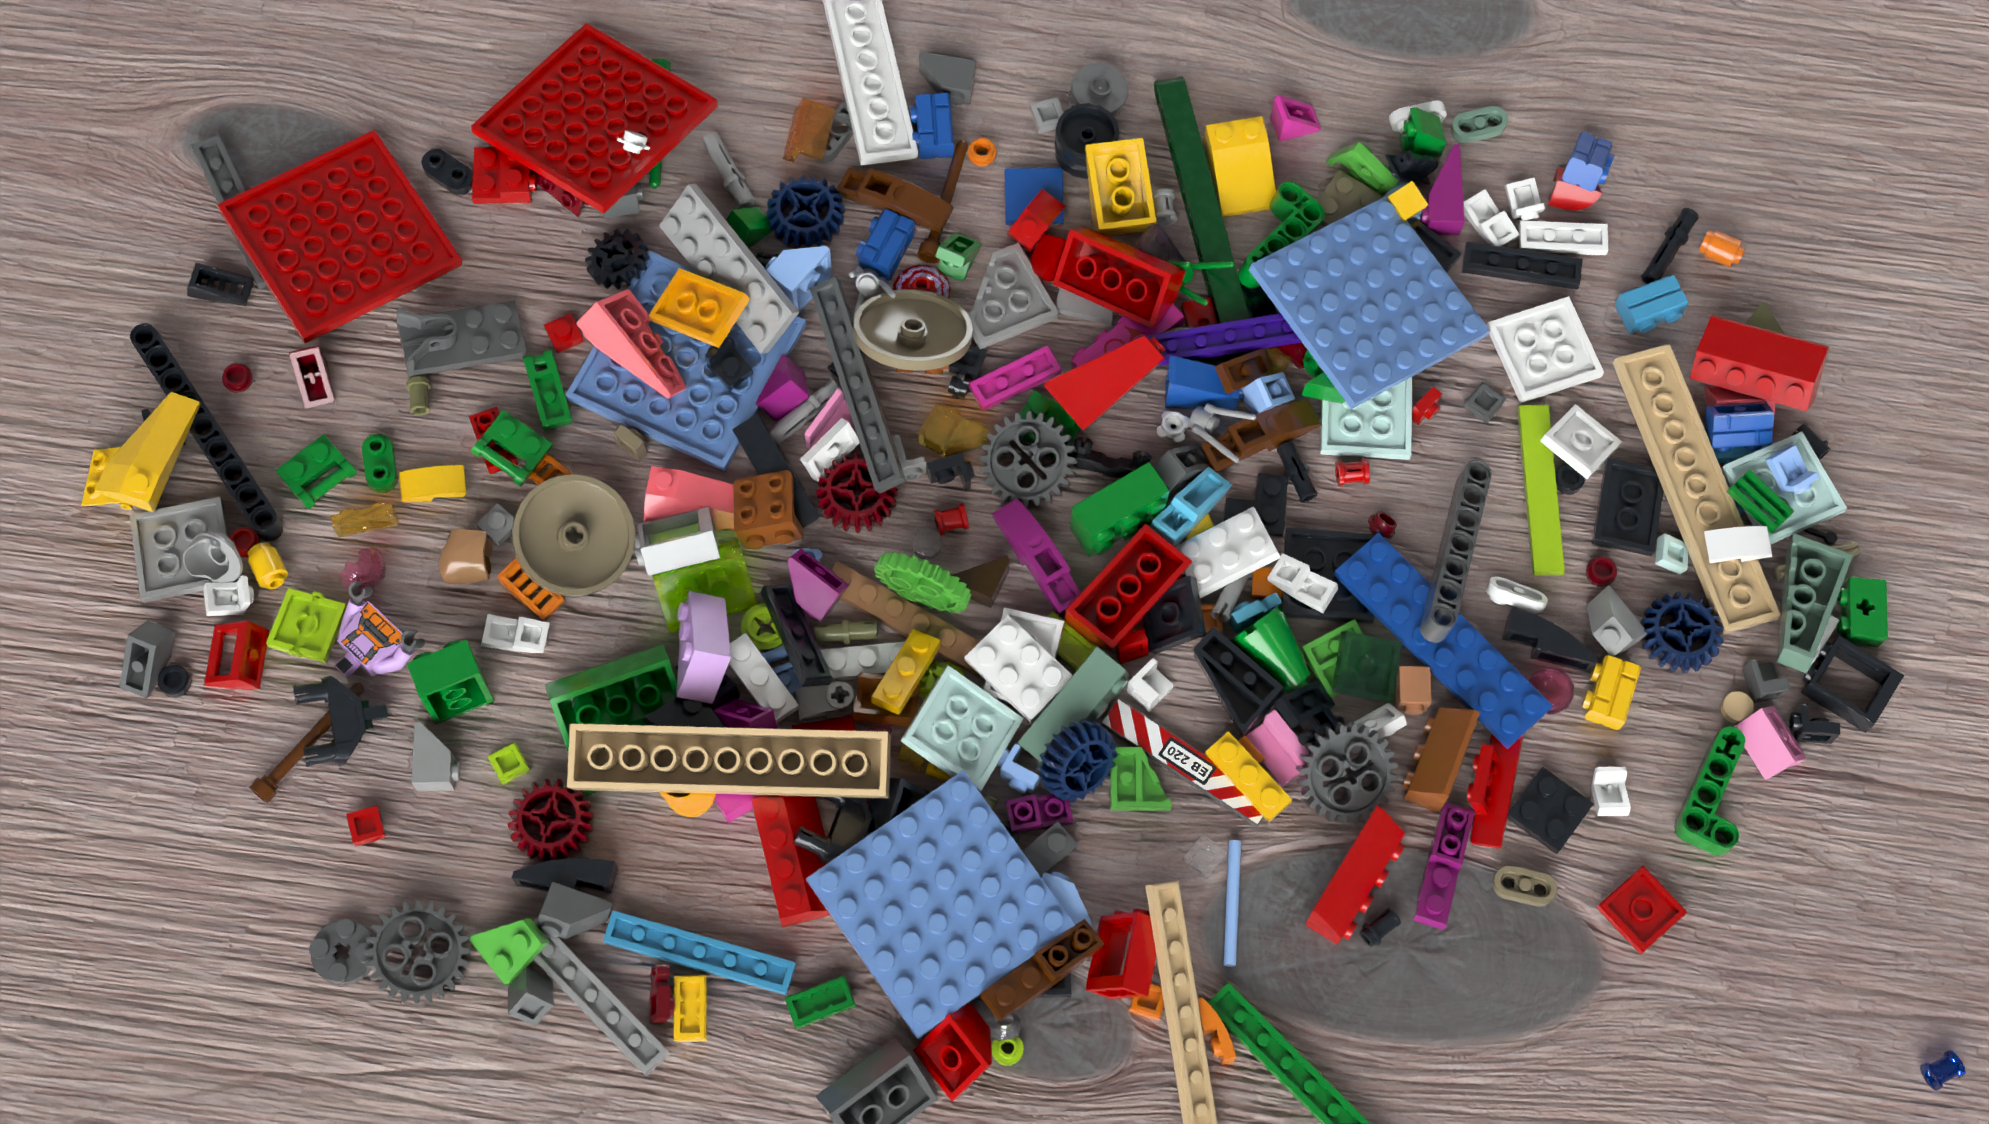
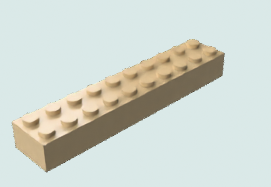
(729, 760)

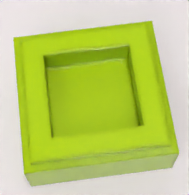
(508, 763)

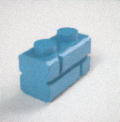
(1651, 304)

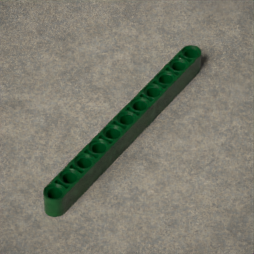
(1200, 200)

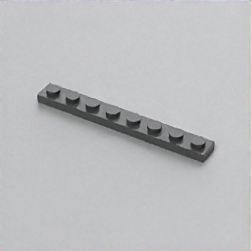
(857, 386)

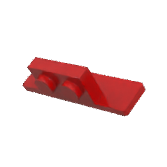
(1492, 791)

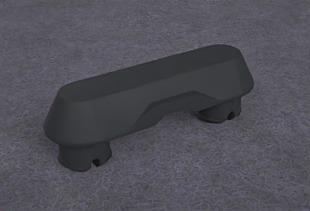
(1100, 463)

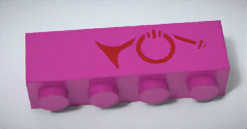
(1123, 333)

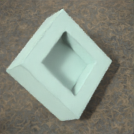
(1671, 554)

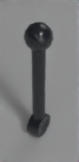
(1829, 538)

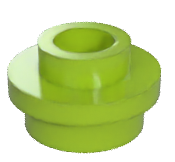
(1007, 1059)

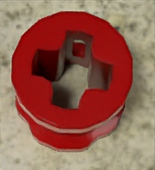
(1352, 472)
(951, 519)

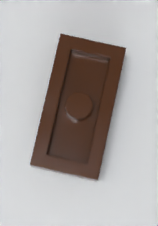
(1243, 370)

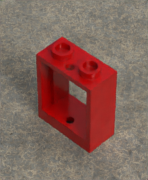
(1140, 959)

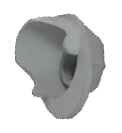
(213, 557)

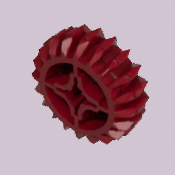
(844, 492)
(526, 813)

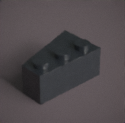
(1237, 680)

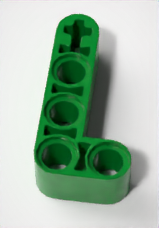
(1294, 216)
(1714, 787)

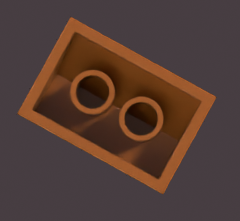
(1439, 757)

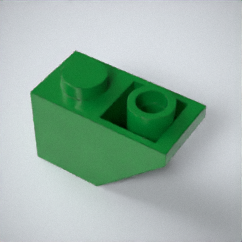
(1422, 134)

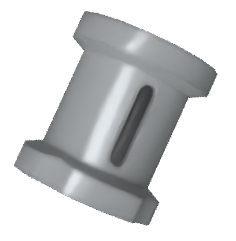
(1164, 207)

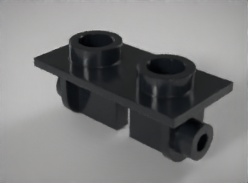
(1412, 166)

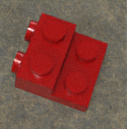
(500, 178)

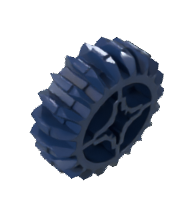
(802, 225)
(1703, 627)
(1077, 760)

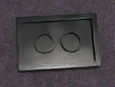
(1628, 507)

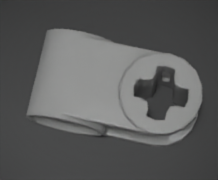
(821, 702)

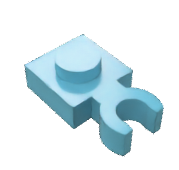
(1248, 614)

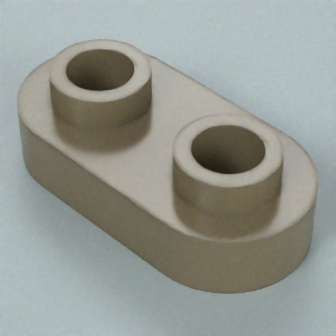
(1523, 886)

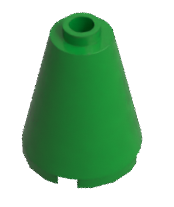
(1275, 649)

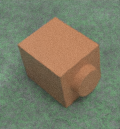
(1413, 689)

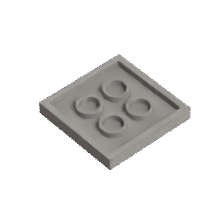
(161, 542)

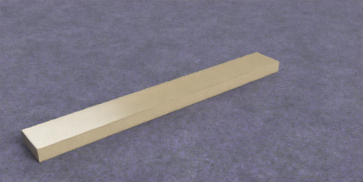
(1181, 1003)

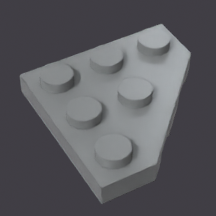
(1009, 299)

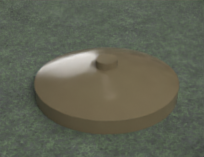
(912, 330)
(573, 535)

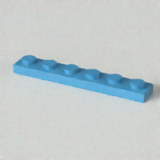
(699, 952)

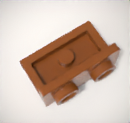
(869, 712)

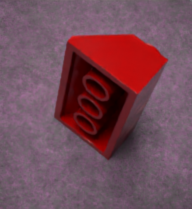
(1118, 276)
(1759, 362)
(1126, 589)
(787, 863)
(1356, 876)

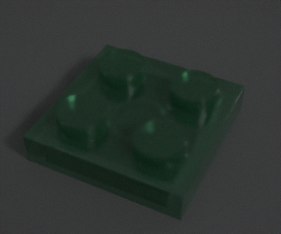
(1366, 667)

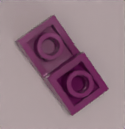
(1037, 813)

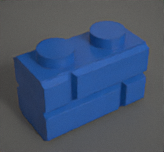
(934, 125)
(1589, 162)
(886, 243)
(1739, 426)

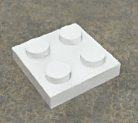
(1581, 441)

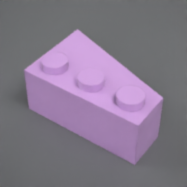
(702, 646)

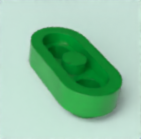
(379, 461)

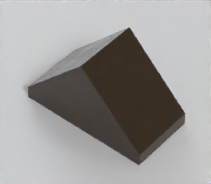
(985, 580)

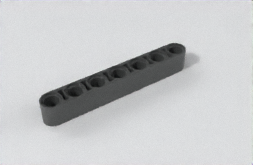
(1455, 551)

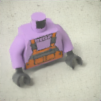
(371, 638)

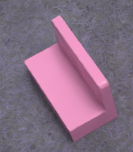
(830, 414)
(1770, 742)
(1278, 747)

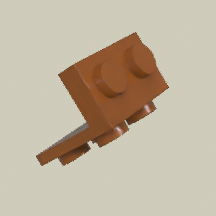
(765, 510)

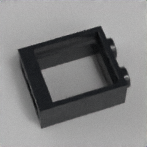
(1866, 664)

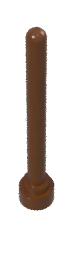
(928, 248)
(267, 785)

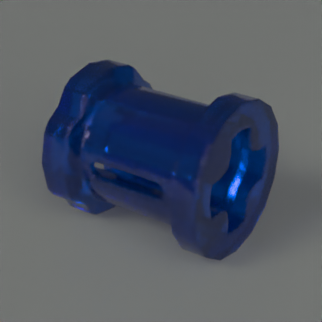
(1942, 1070)

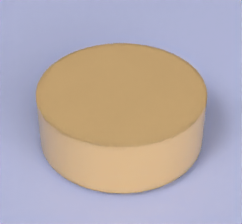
(1736, 707)

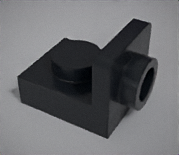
(727, 365)
(947, 468)
(1813, 731)

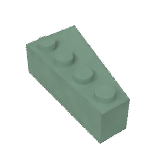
(1809, 594)
(1082, 697)

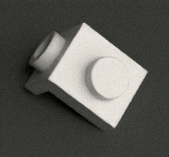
(1524, 199)
(228, 597)
(1610, 791)

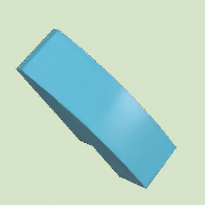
(1190, 506)

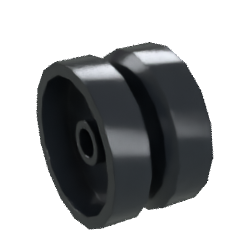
(1080, 127)

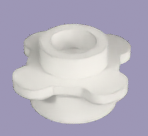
(633, 141)
(1173, 418)

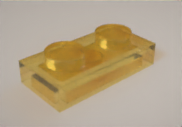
(359, 521)

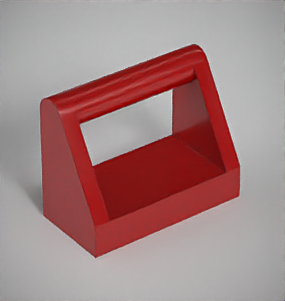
(247, 656)

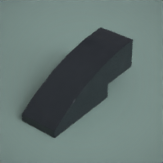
(1548, 641)
(569, 872)

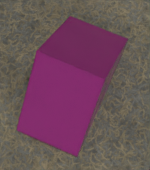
(783, 390)

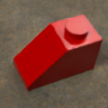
(1035, 220)

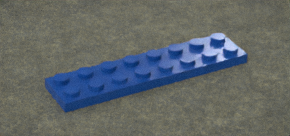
(1462, 660)

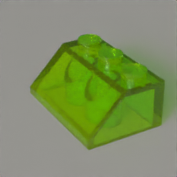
(719, 577)

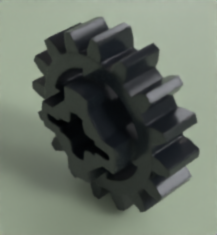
(617, 258)

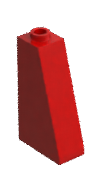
(1100, 383)

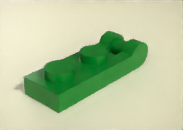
(547, 390)

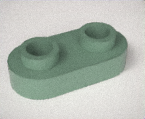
(1477, 124)

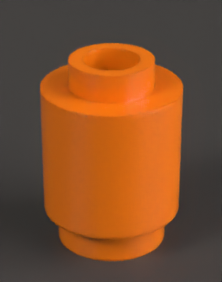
(1722, 248)

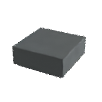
(1484, 402)

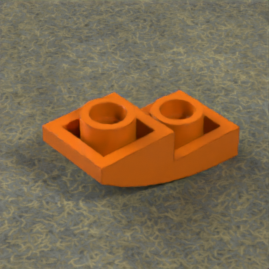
(1212, 1024)

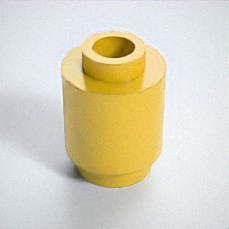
(267, 566)

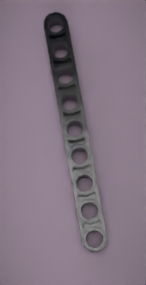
(215, 440)

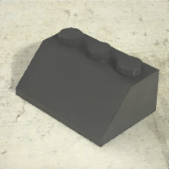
(879, 1090)

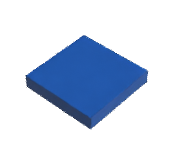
(1024, 185)

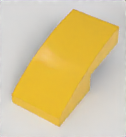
(432, 482)

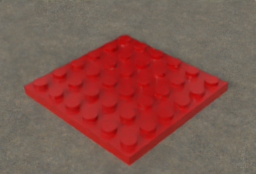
(577, 104)
(339, 236)

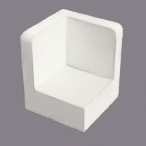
(1149, 686)

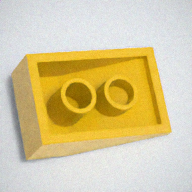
(1240, 165)
(1119, 187)

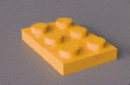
(699, 307)

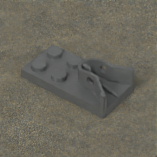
(460, 338)

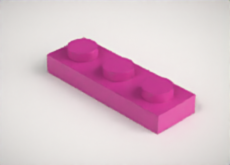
(1015, 378)

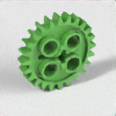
(922, 582)

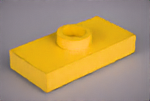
(690, 1008)

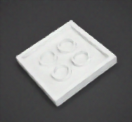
(1544, 349)

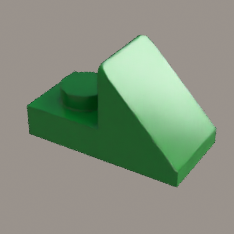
(957, 255)
(1320, 386)

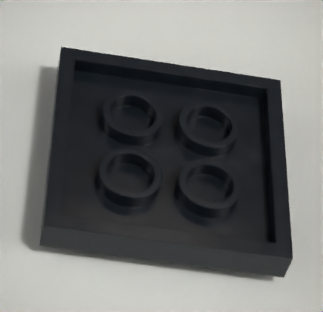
(1324, 554)

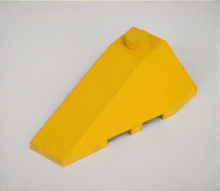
(147, 458)

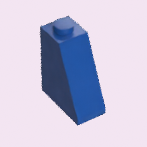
(1195, 385)

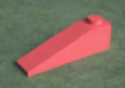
(622, 332)
(678, 492)

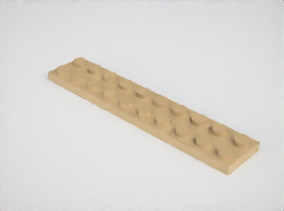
(1693, 484)

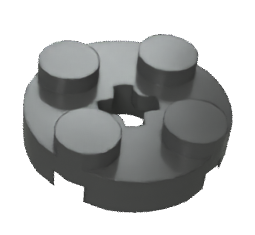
(325, 947)

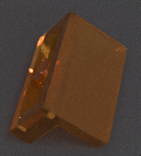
(809, 130)

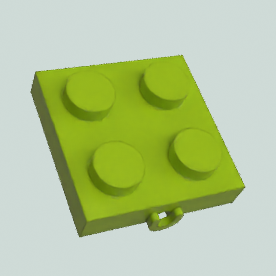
(306, 625)

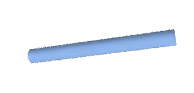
(1232, 903)

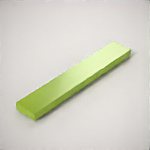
(1540, 492)

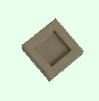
(630, 441)

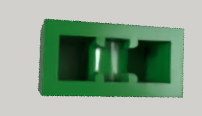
(1863, 611)

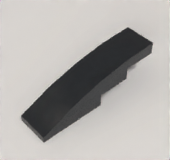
(769, 458)

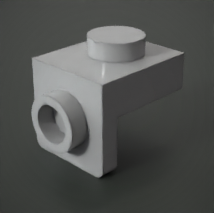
(911, 468)

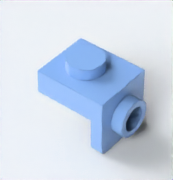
(1791, 470)
(1018, 777)

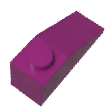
(1445, 201)

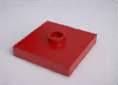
(1641, 909)

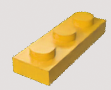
(906, 671)
(1248, 776)

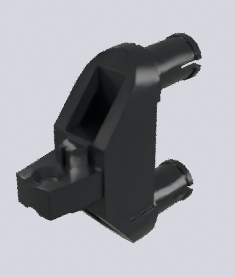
(348, 718)
(847, 829)

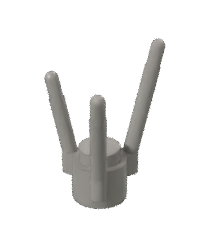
(868, 283)
(1204, 422)

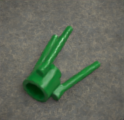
(1189, 267)

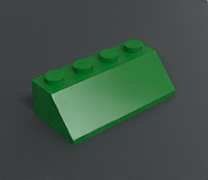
(614, 692)

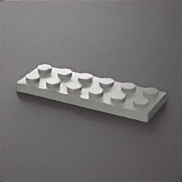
(722, 256)

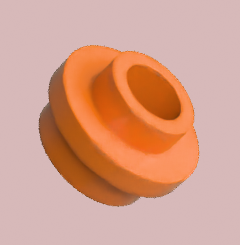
(978, 145)

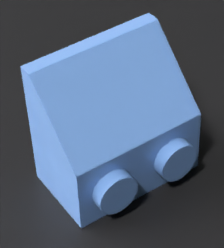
(799, 271)

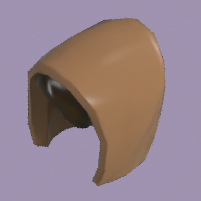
(465, 557)

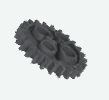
(1047, 441)
(1337, 747)
(391, 938)

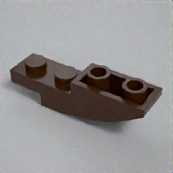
(897, 195)
(1266, 431)
(1042, 970)

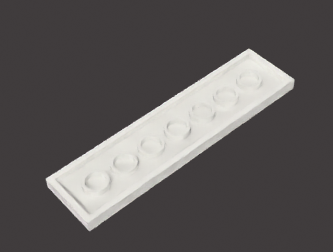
(870, 81)

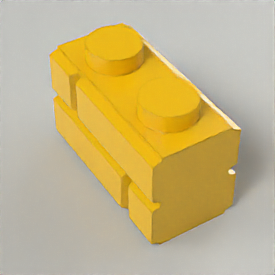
(1611, 692)

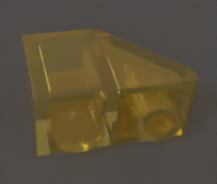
(950, 433)

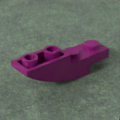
(1038, 553)
(1443, 865)

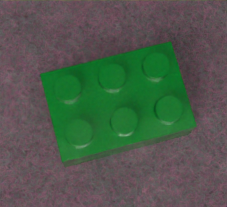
(1118, 510)
(450, 681)

